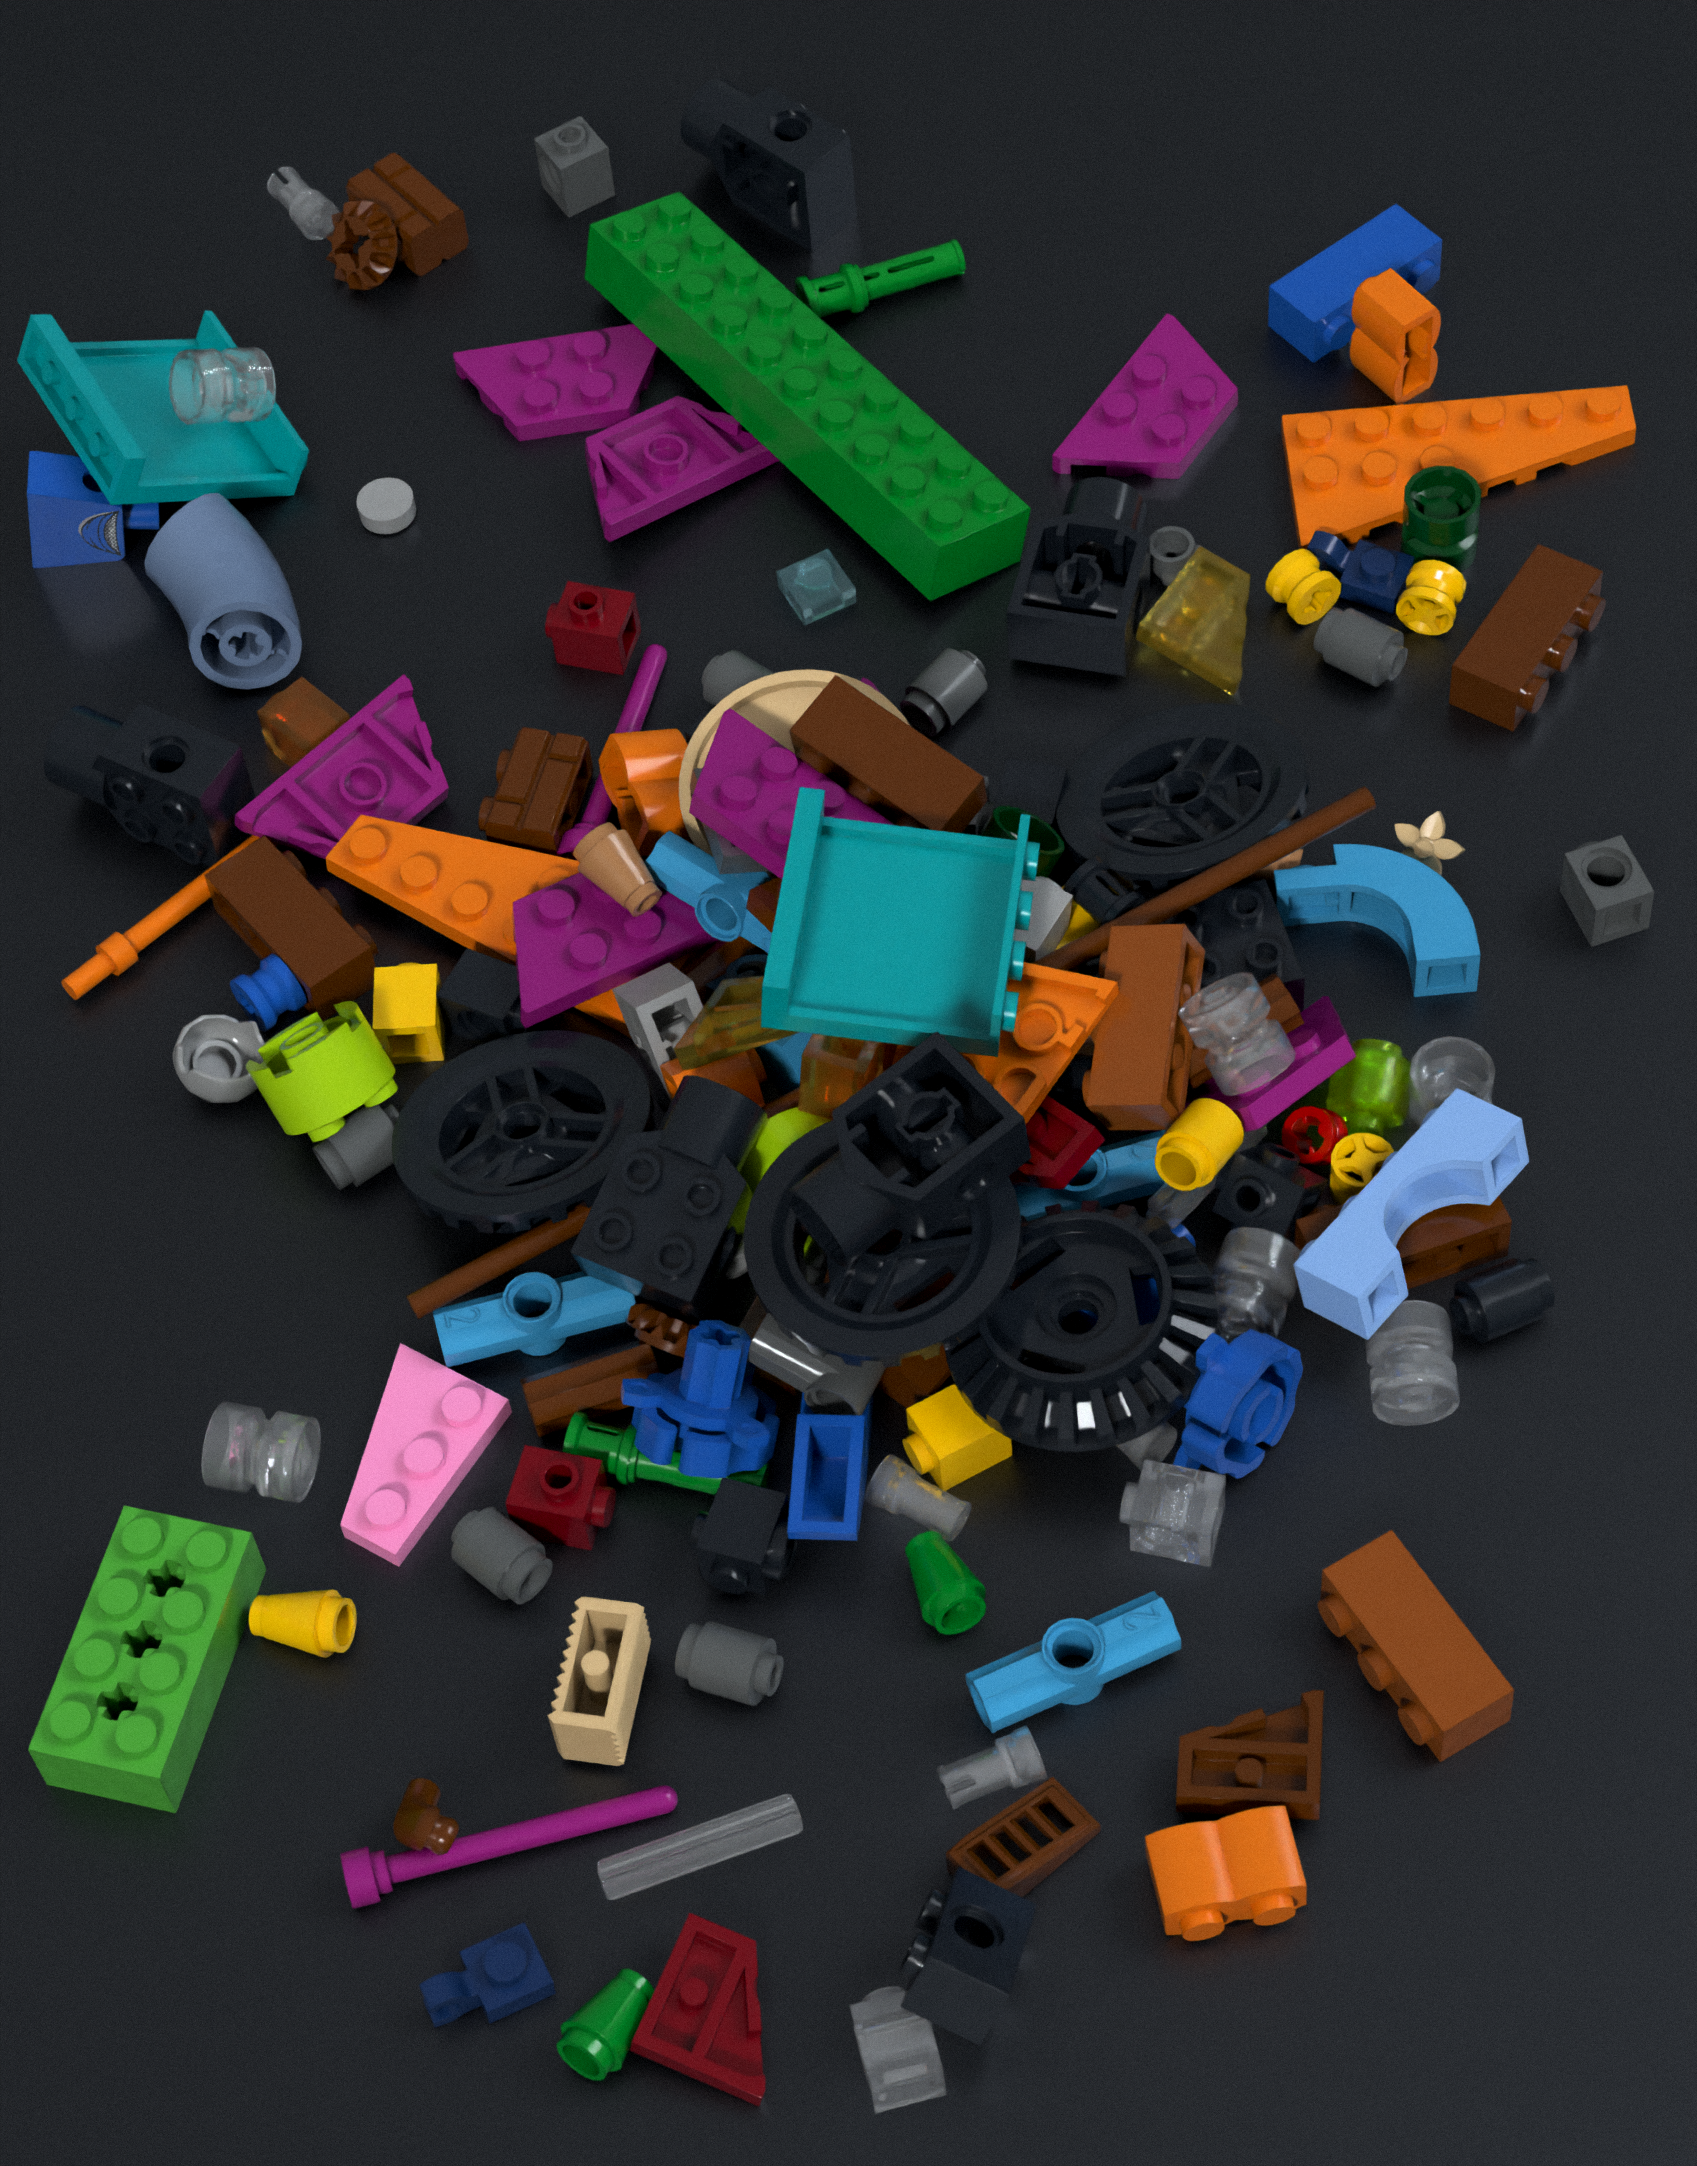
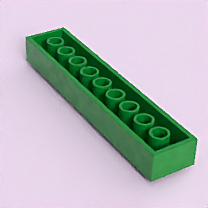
(807, 395)

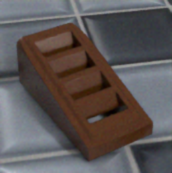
(1008, 1824)

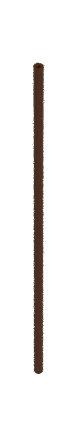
(1065, 958)

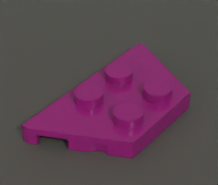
(562, 380)
(1153, 411)
(666, 462)
(369, 767)
(753, 790)
(584, 943)
(1320, 1051)

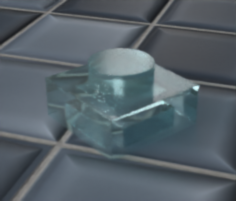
(816, 586)

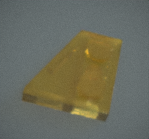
(1202, 620)
(727, 1025)

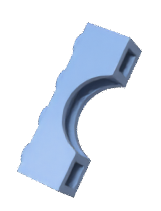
(1457, 1156)

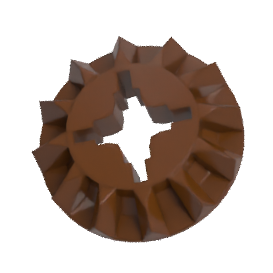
(378, 253)
(661, 1327)

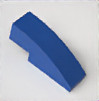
(829, 1474)

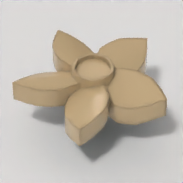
(1427, 843)

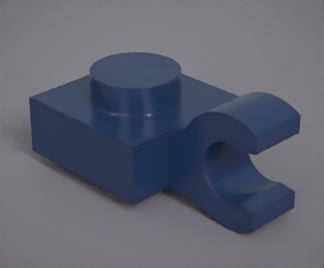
(1368, 575)
(498, 1975)

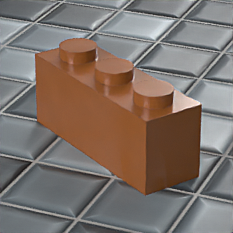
(1141, 1041)
(1414, 1647)

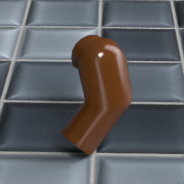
(419, 1821)

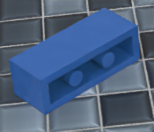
(1316, 299)

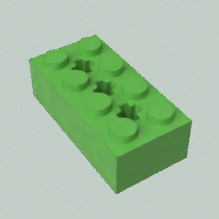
(148, 1659)

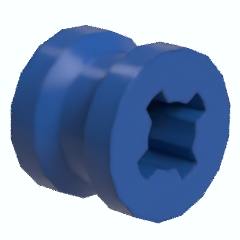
(268, 992)

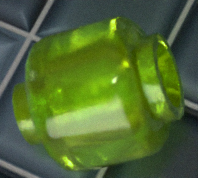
(1371, 1088)

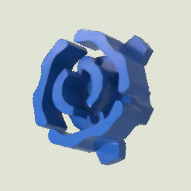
(1239, 1401)
(705, 1407)

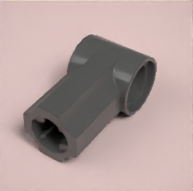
(826, 1381)

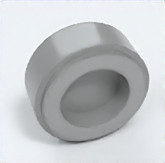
(386, 505)

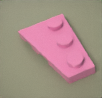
(418, 1452)

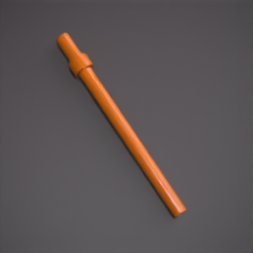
(121, 950)

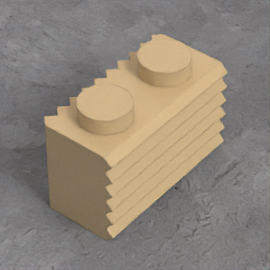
(600, 1681)

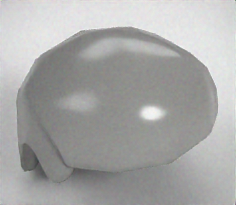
(214, 1056)

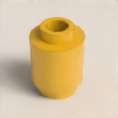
(1198, 1144)

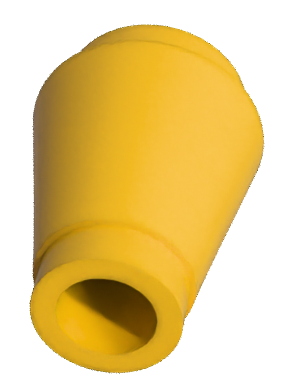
(308, 1621)

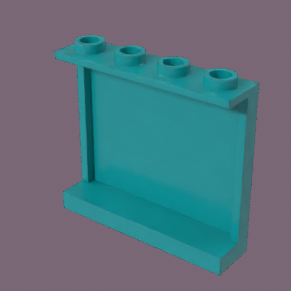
(125, 430)
(897, 932)

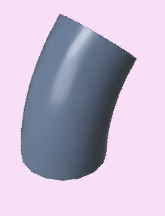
(226, 594)

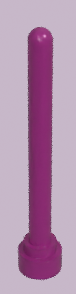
(631, 720)
(374, 1873)

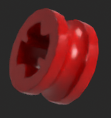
(1330, 1127)

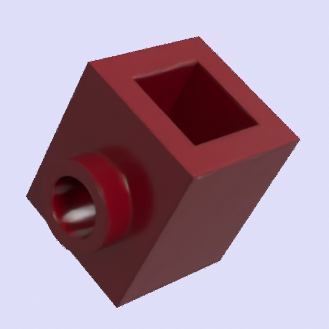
(594, 627)
(560, 1497)

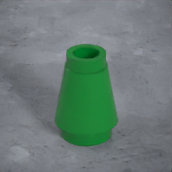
(944, 1585)
(602, 2030)

